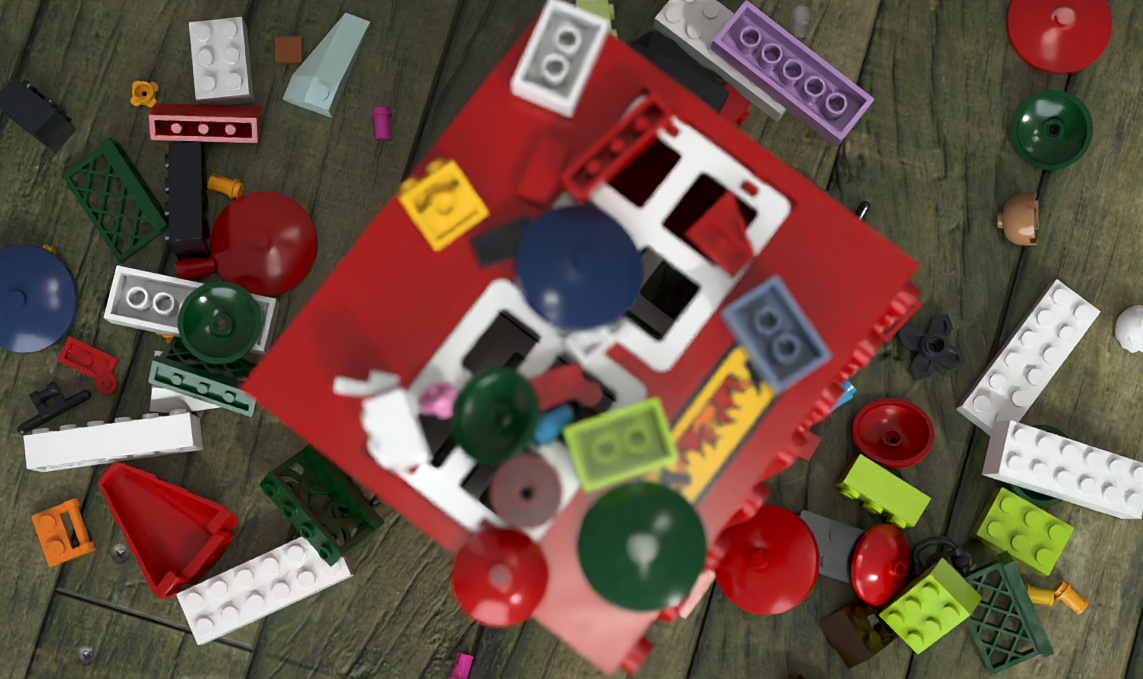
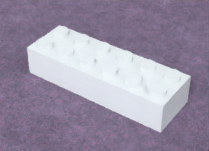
(693, 27)
(154, 302)
(1028, 357)
(113, 442)
(1065, 469)
(258, 589)

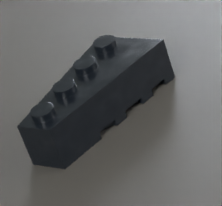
(187, 200)

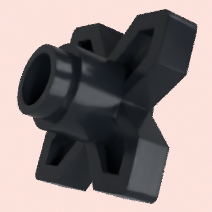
(925, 359)

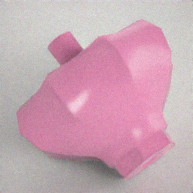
(438, 399)

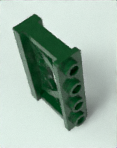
(314, 527)

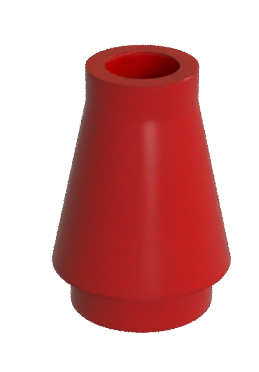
(194, 268)

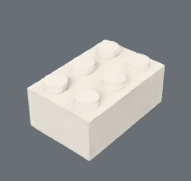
(560, 57)
(221, 61)
(397, 431)

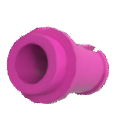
(382, 123)
(461, 666)

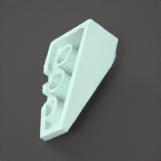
(324, 73)

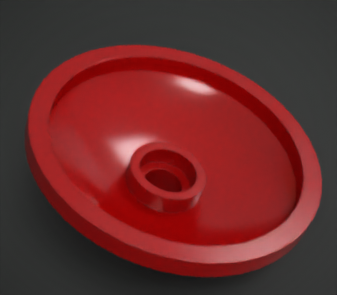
(893, 422)
(881, 564)
(524, 583)

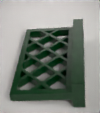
(136, 186)
(199, 382)
(1024, 611)

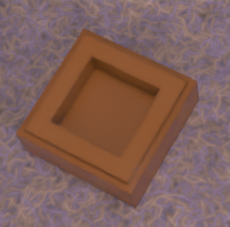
(289, 50)

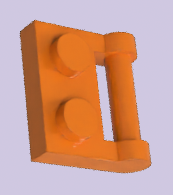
(55, 535)

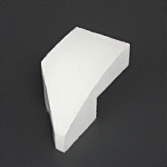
(587, 346)
(378, 384)

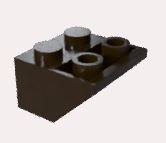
(857, 631)

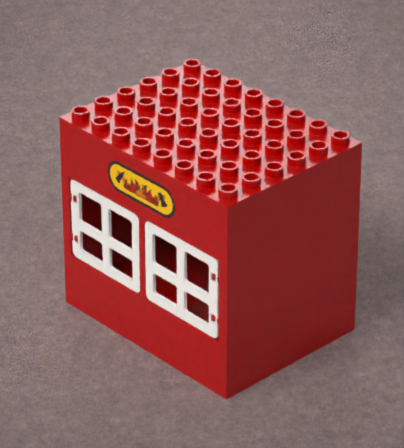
(437, 320)

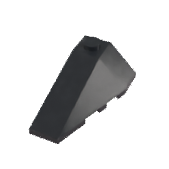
(681, 68)

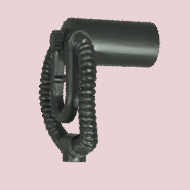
(962, 556)

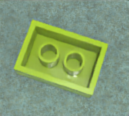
(620, 445)
(882, 492)
(1022, 530)
(930, 606)

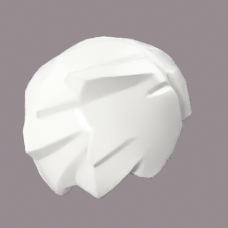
(1130, 329)

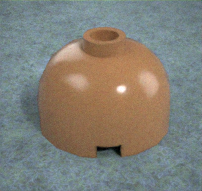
(1020, 219)

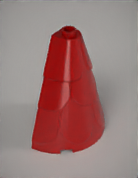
(166, 527)

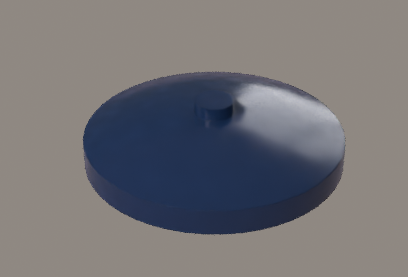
(577, 268)
(35, 298)

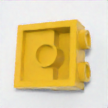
(441, 202)

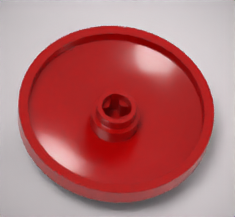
(1058, 34)
(264, 243)
(769, 561)

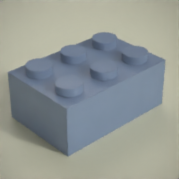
(775, 335)

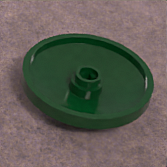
(642, 546)

